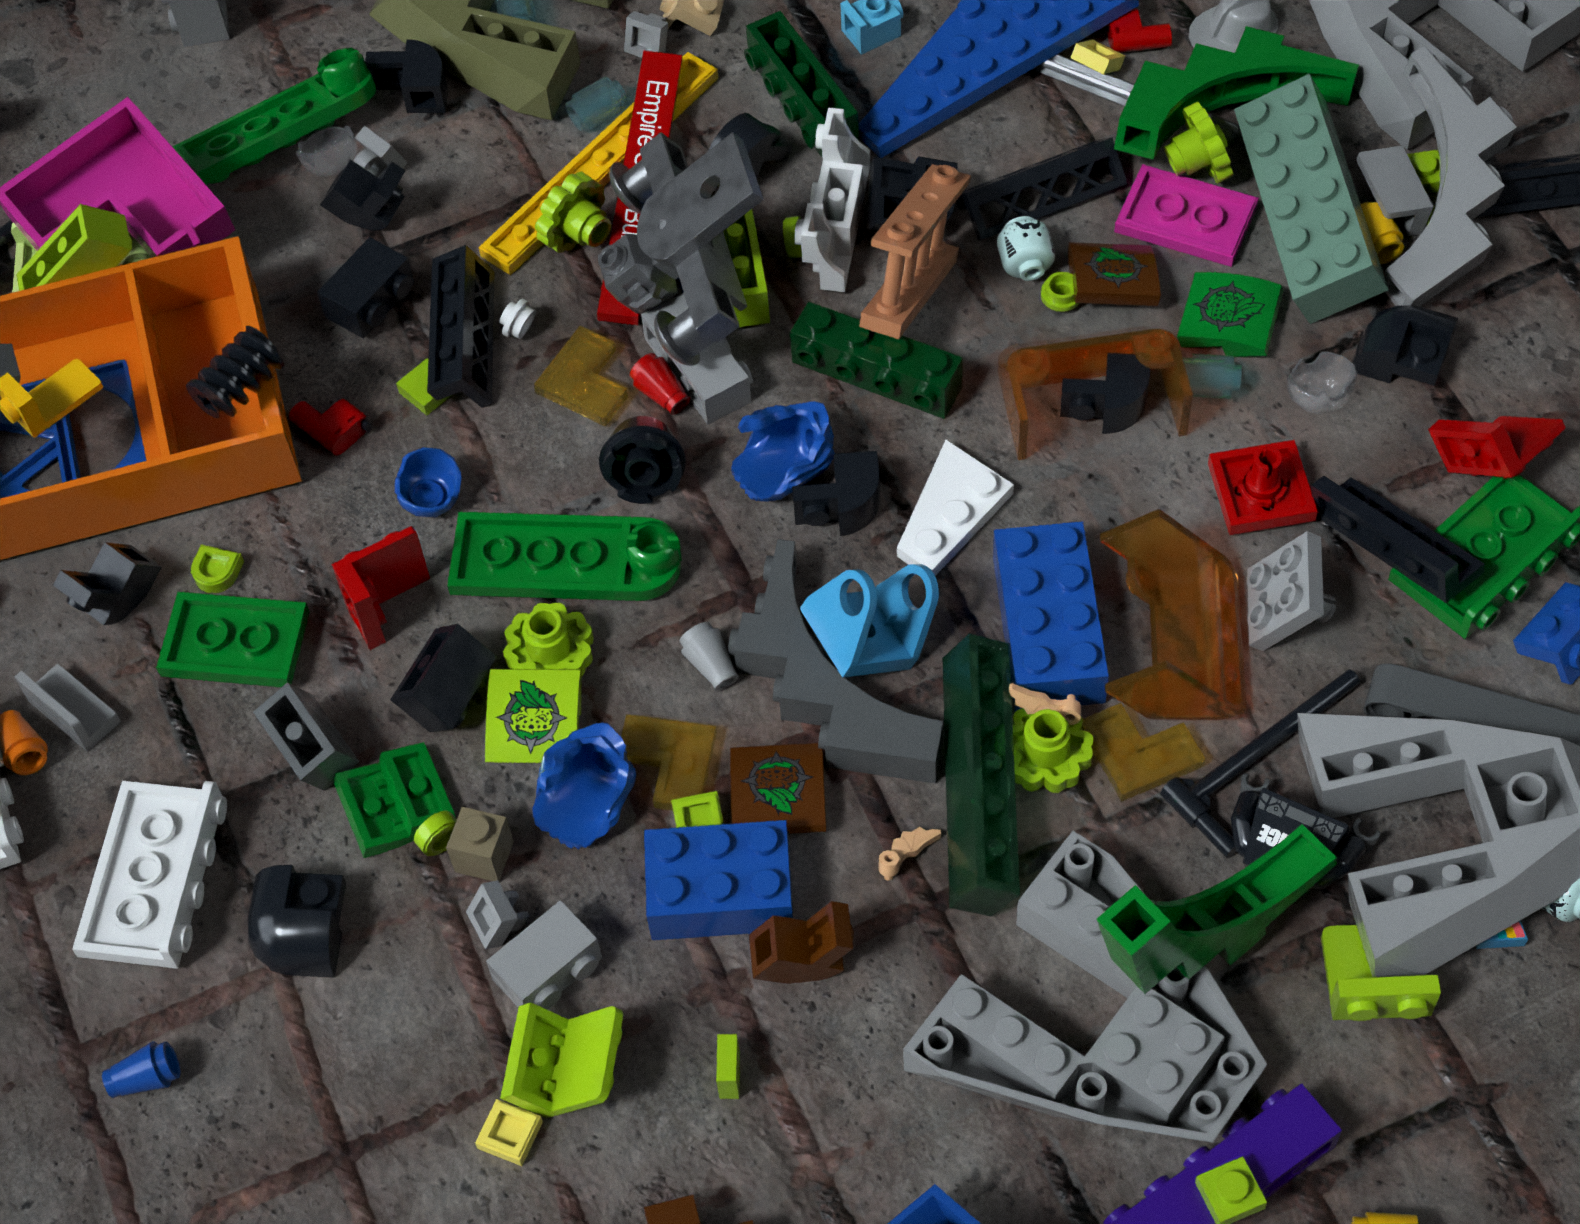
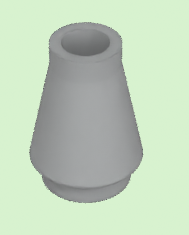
(708, 654)

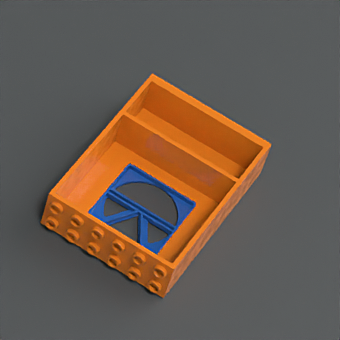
(145, 337)

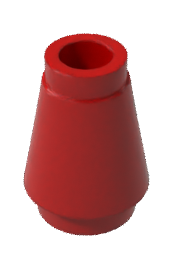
(657, 381)

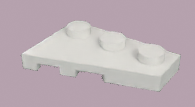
(951, 508)

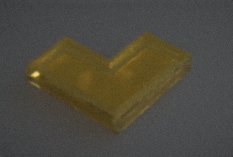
(574, 378)
(676, 747)
(1139, 763)

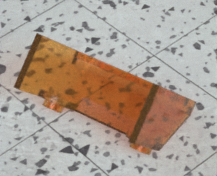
(1085, 358)
(1192, 621)

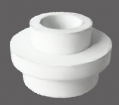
(517, 318)

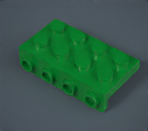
(1515, 536)

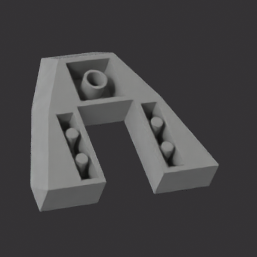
(1382, 41)
(1447, 902)
(1161, 1065)

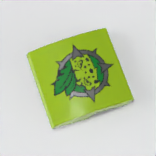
(530, 712)

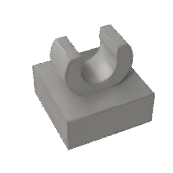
(645, 33)
(376, 153)
(493, 914)

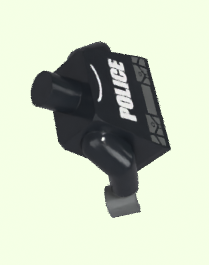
(1266, 818)

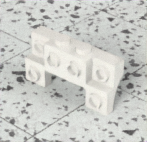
(835, 203)

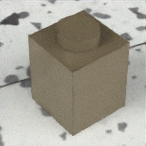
(480, 844)

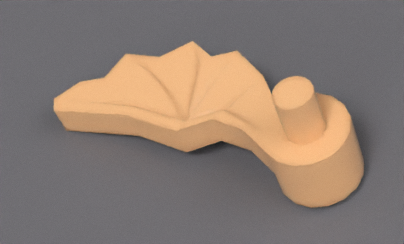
(1035, 701)
(906, 846)

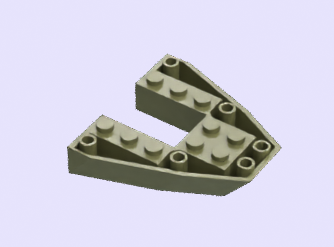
(498, 54)

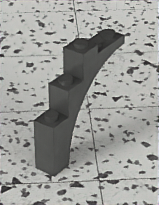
(855, 727)

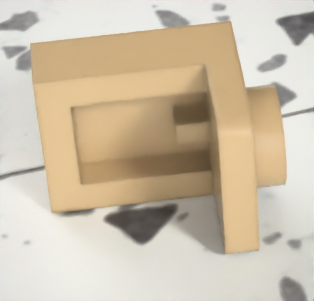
(696, 13)

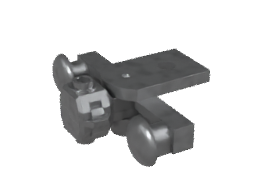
(682, 238)

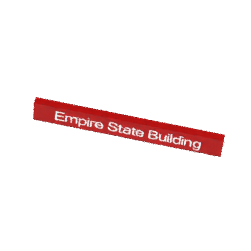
(651, 115)

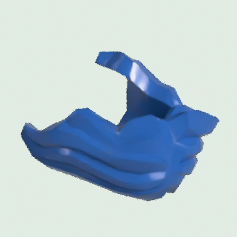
(784, 449)
(583, 785)

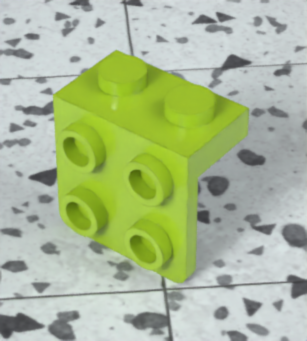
(1362, 997)
(561, 1061)

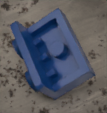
(1555, 633)

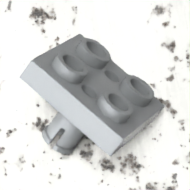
(1287, 592)

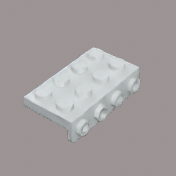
(150, 874)

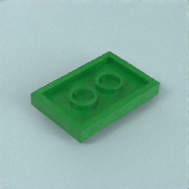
(233, 639)

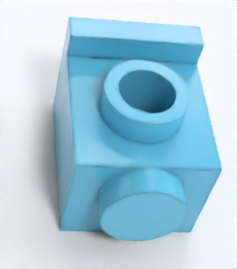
(871, 22)

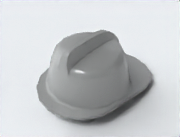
(1225, 23)

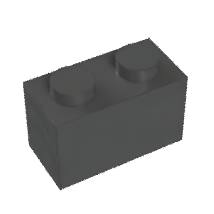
(305, 736)

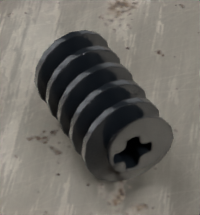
(234, 372)

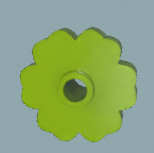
(1199, 146)
(573, 214)
(549, 639)
(1049, 750)

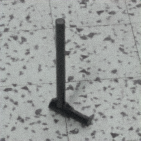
(1192, 799)

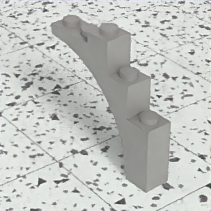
(1468, 186)

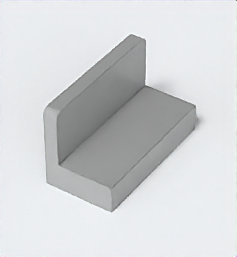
(1396, 187)
(69, 706)

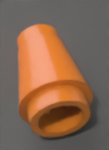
(20, 744)

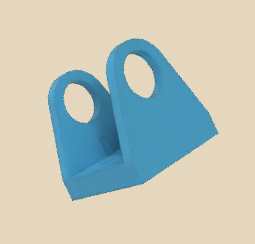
(873, 627)

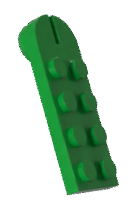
(281, 120)
(563, 556)

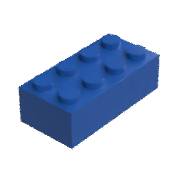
(1050, 611)

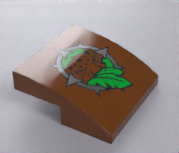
(1114, 274)
(779, 785)

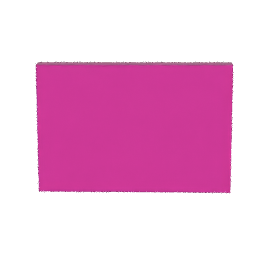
(1186, 215)

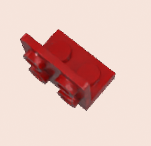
(1493, 447)
(378, 575)

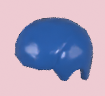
(428, 482)

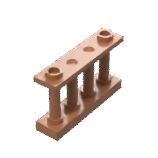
(916, 251)

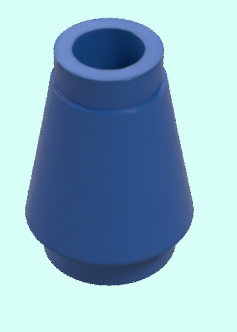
(143, 1071)

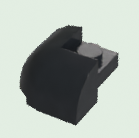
(890, 184)
(1405, 343)
(296, 921)

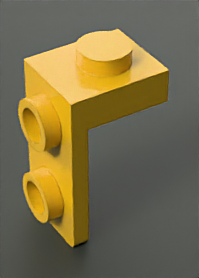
(48, 400)

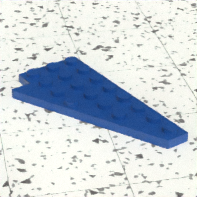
(976, 54)

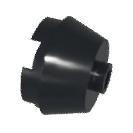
(642, 459)

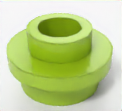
(1058, 284)

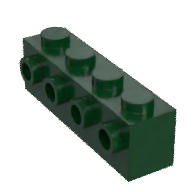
(795, 76)
(875, 362)

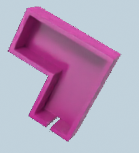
(124, 169)

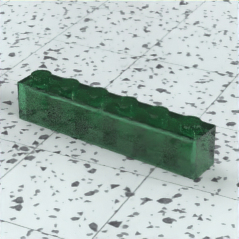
(980, 776)

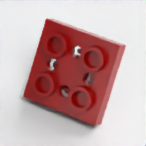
(1257, 476)

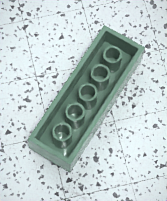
(1310, 200)

